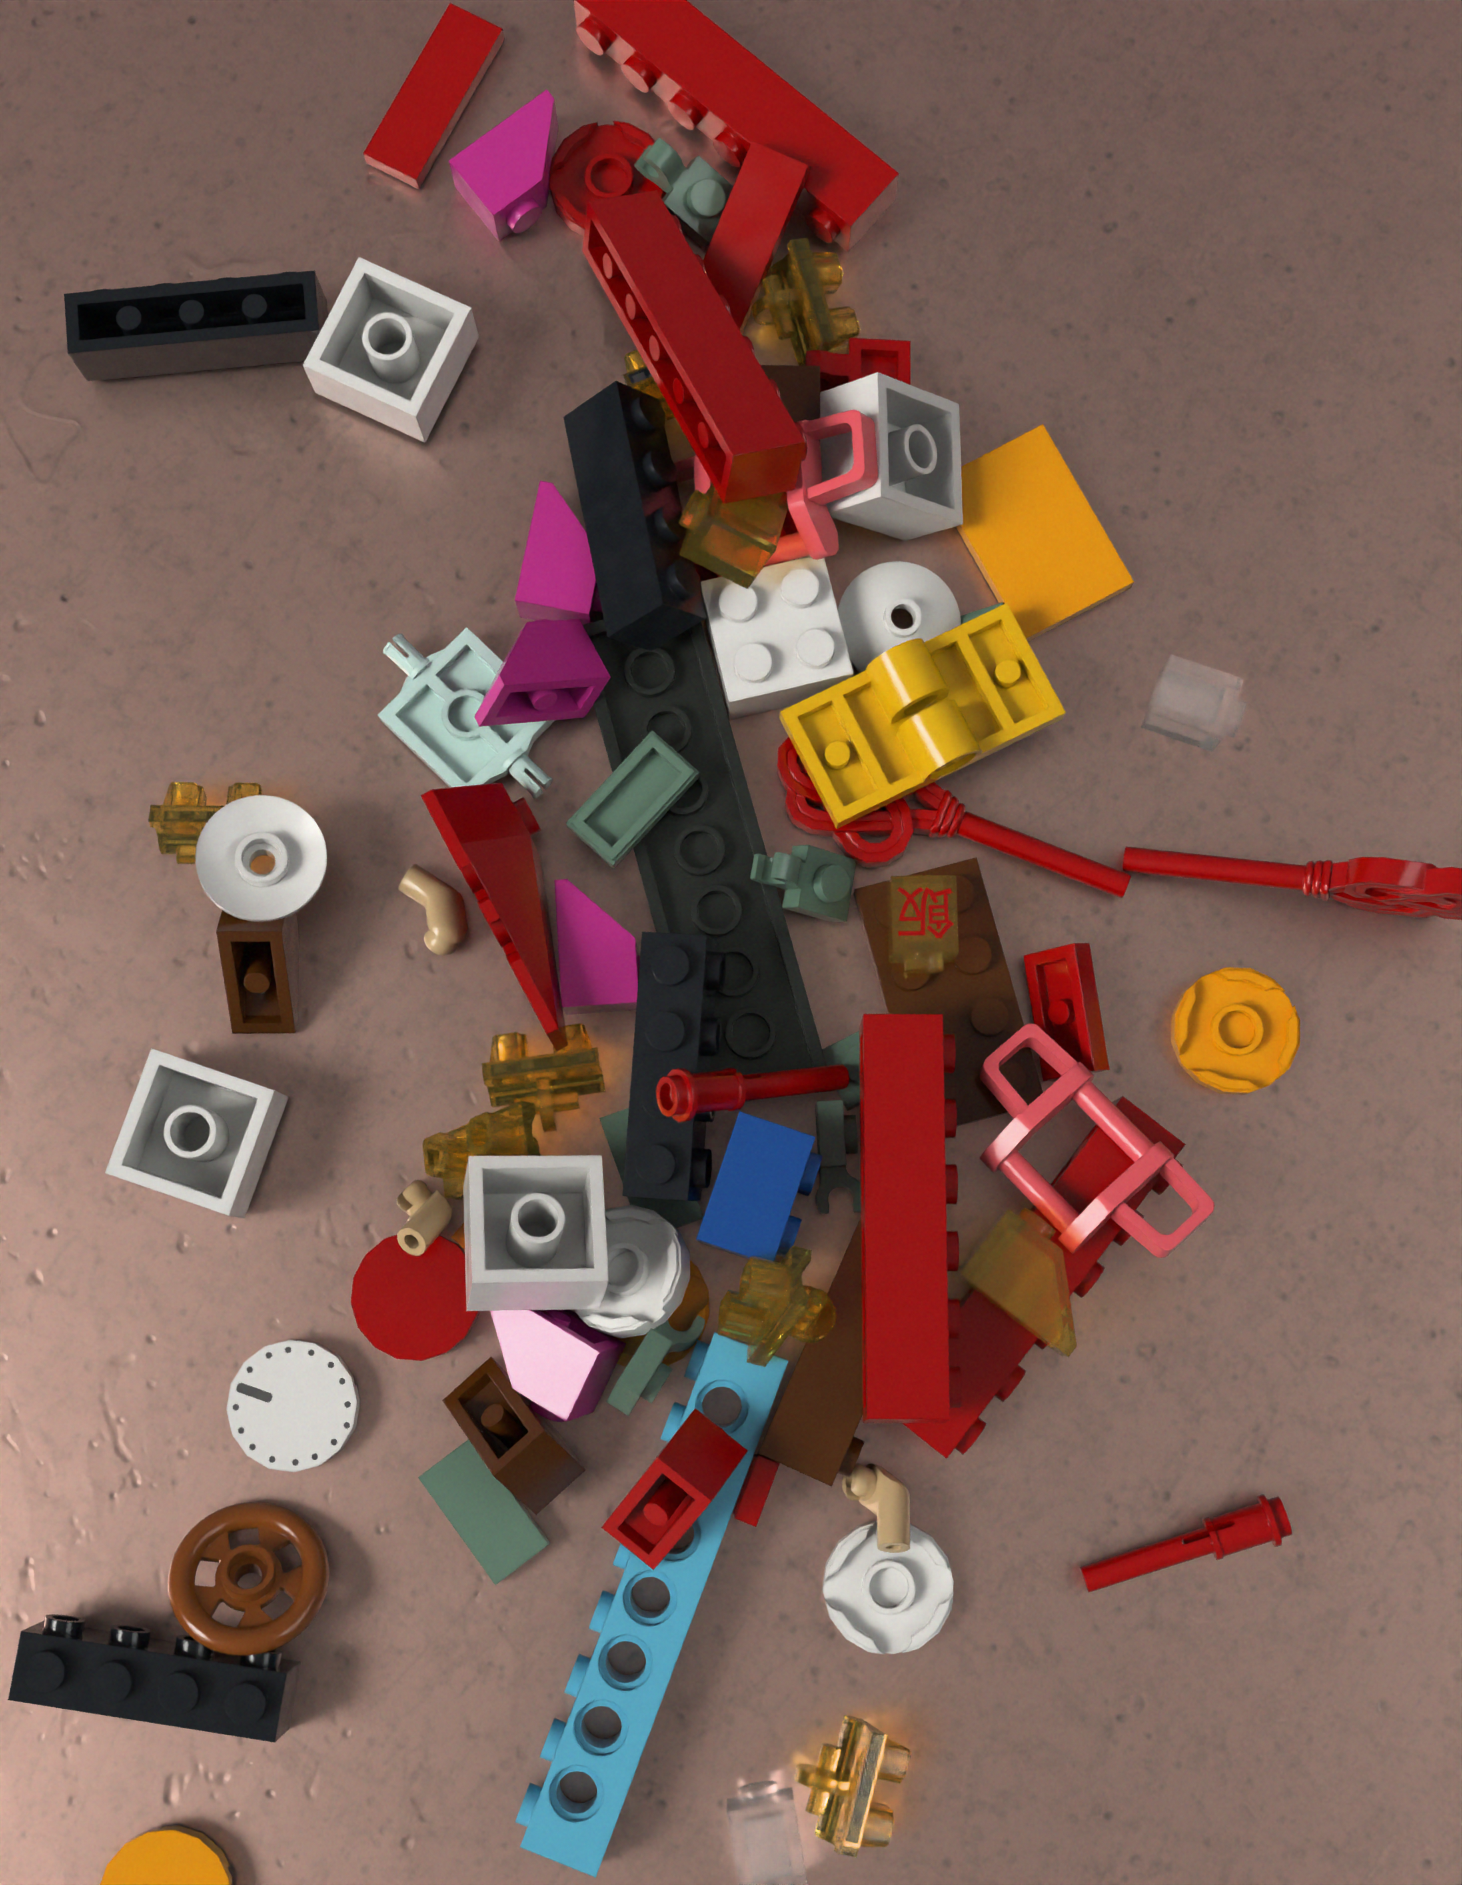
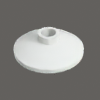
(890, 586)
(257, 828)

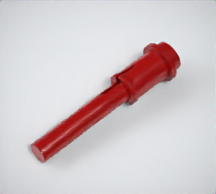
(685, 1094)
(1220, 1535)

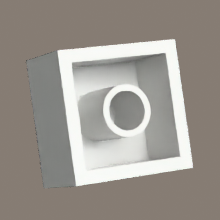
(391, 349)
(916, 458)
(775, 637)
(197, 1134)
(535, 1233)

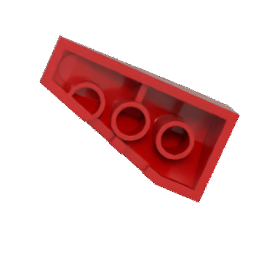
(504, 871)

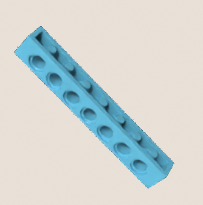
(581, 1831)

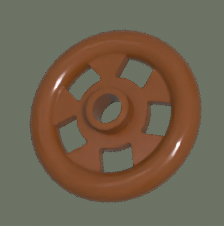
(256, 1631)

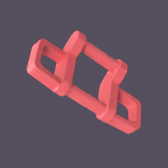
(806, 503)
(1027, 1119)

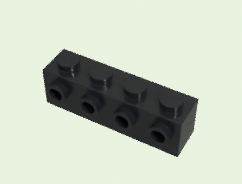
(194, 325)
(633, 517)
(672, 1032)
(153, 1679)

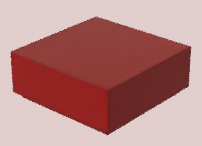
(755, 1489)

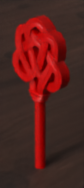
(942, 818)
(1362, 883)

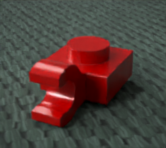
(862, 359)

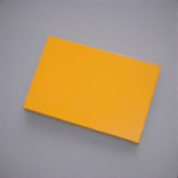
(1037, 535)

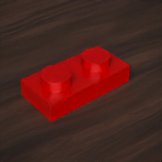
(1067, 1005)

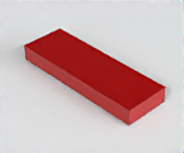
(434, 96)
(753, 226)

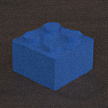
(757, 1189)

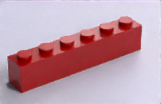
(739, 99)
(693, 347)
(905, 1220)
(995, 1343)

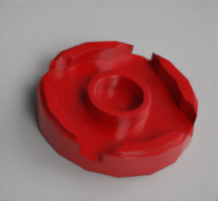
(597, 165)
(412, 1302)

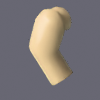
(443, 908)
(428, 1217)
(887, 1499)

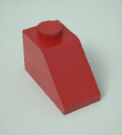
(675, 1489)

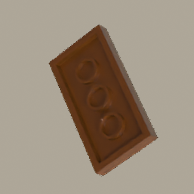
(969, 992)

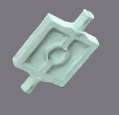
(438, 719)

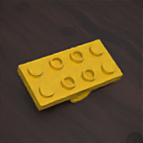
(921, 714)

